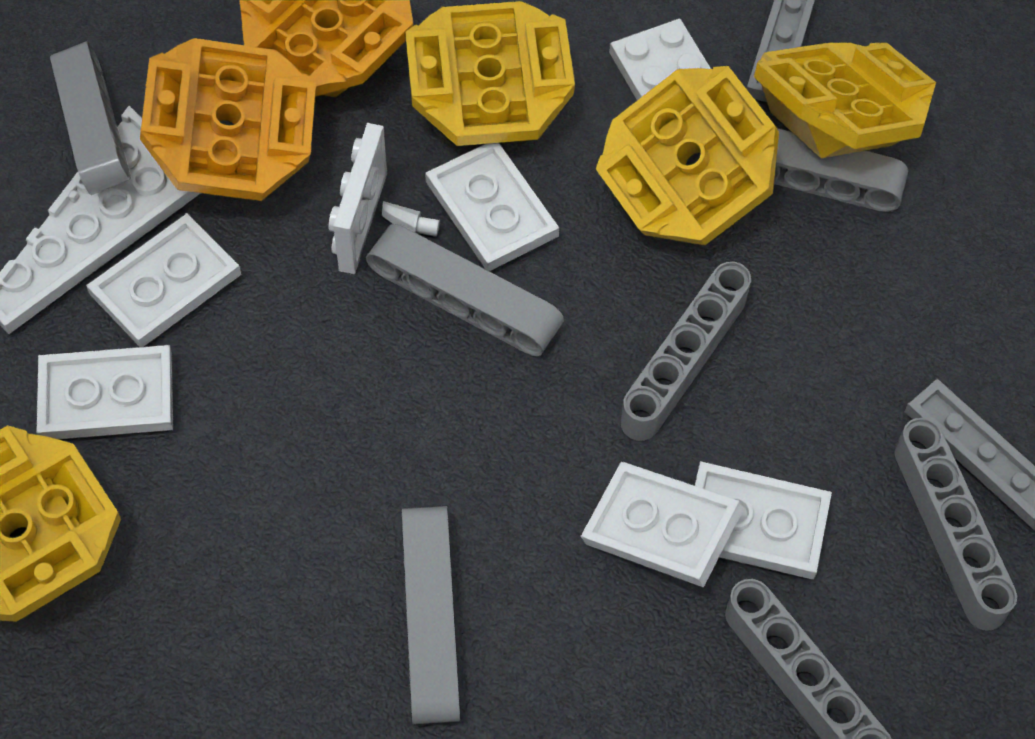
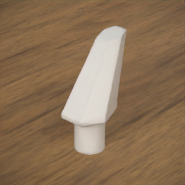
(410, 219)

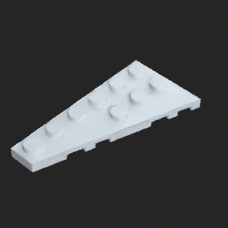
(88, 230)

